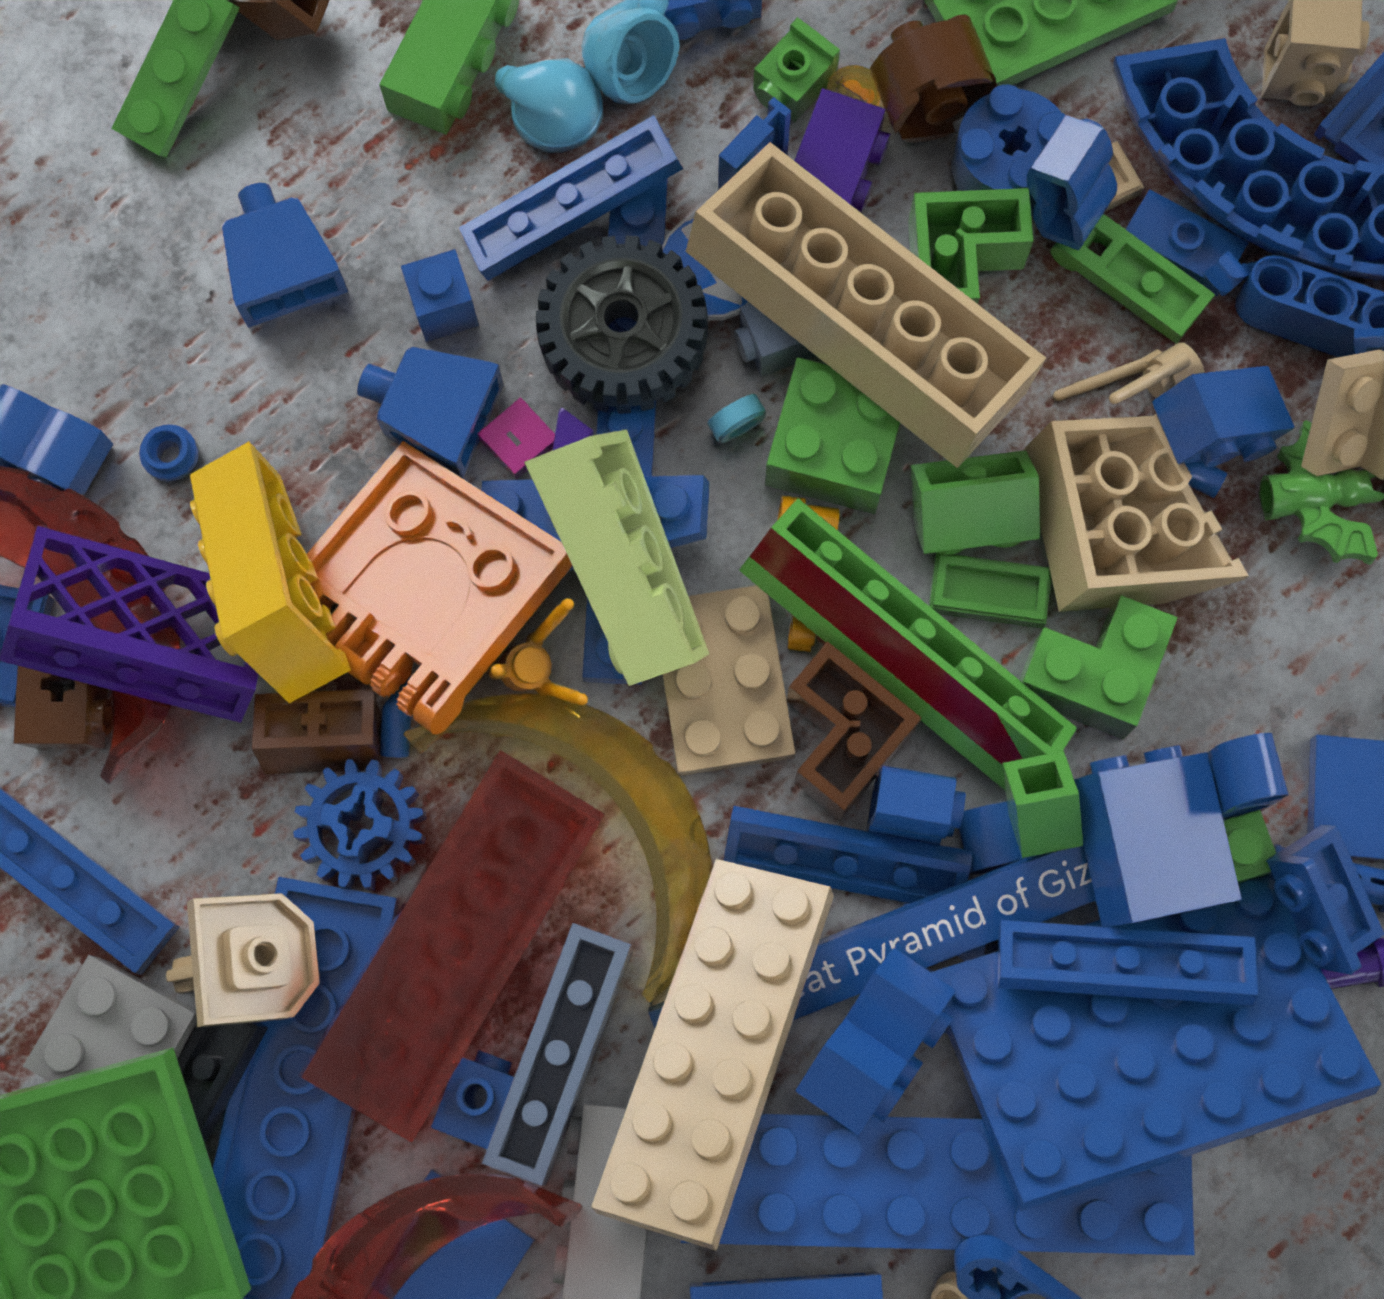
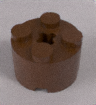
(931, 77)

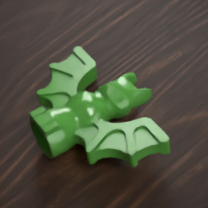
(1312, 497)

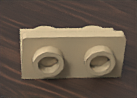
(1349, 417)

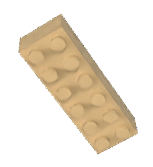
(863, 303)

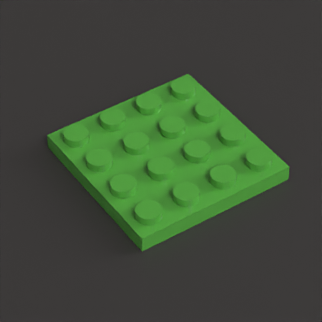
(112, 1190)

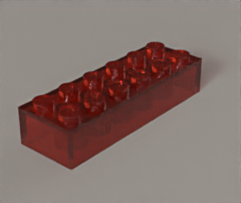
(452, 946)

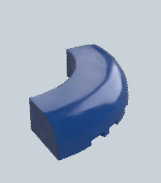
(1245, 168)

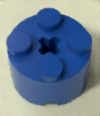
(1002, 139)

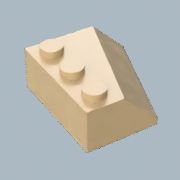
(1123, 516)

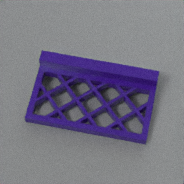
(127, 660)

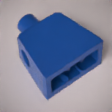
(277, 258)
(435, 403)

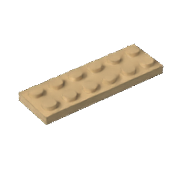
(714, 1054)

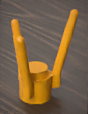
(529, 665)

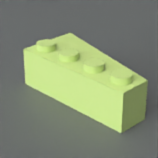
(620, 554)

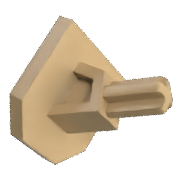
(247, 959)

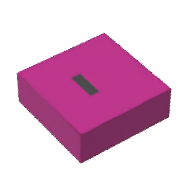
(517, 437)

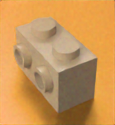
(1313, 50)

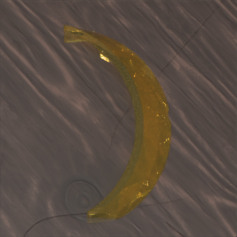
(636, 780)

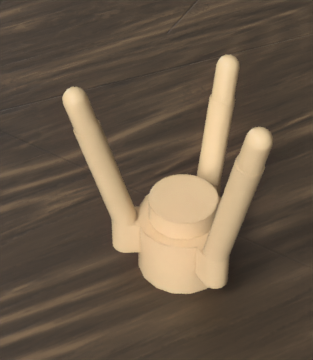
(1159, 370)

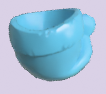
(634, 40)
(552, 103)

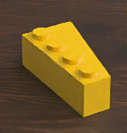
(262, 575)

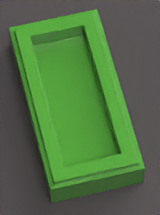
(990, 590)

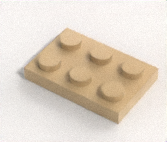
(733, 701)

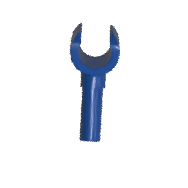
(1227, 273)

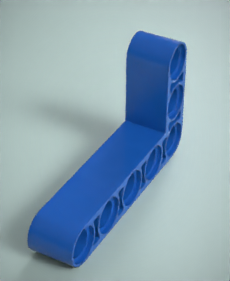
(1296, 303)
(1244, 775)

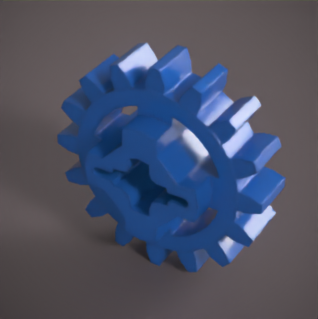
(355, 851)

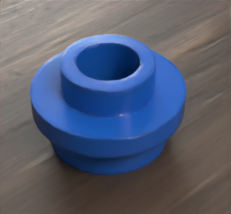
(157, 442)

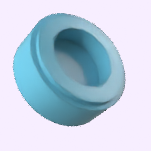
(737, 418)

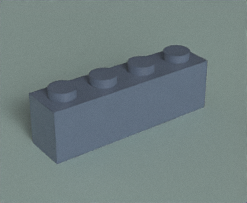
(558, 1055)

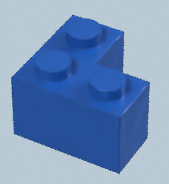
(872, 1050)

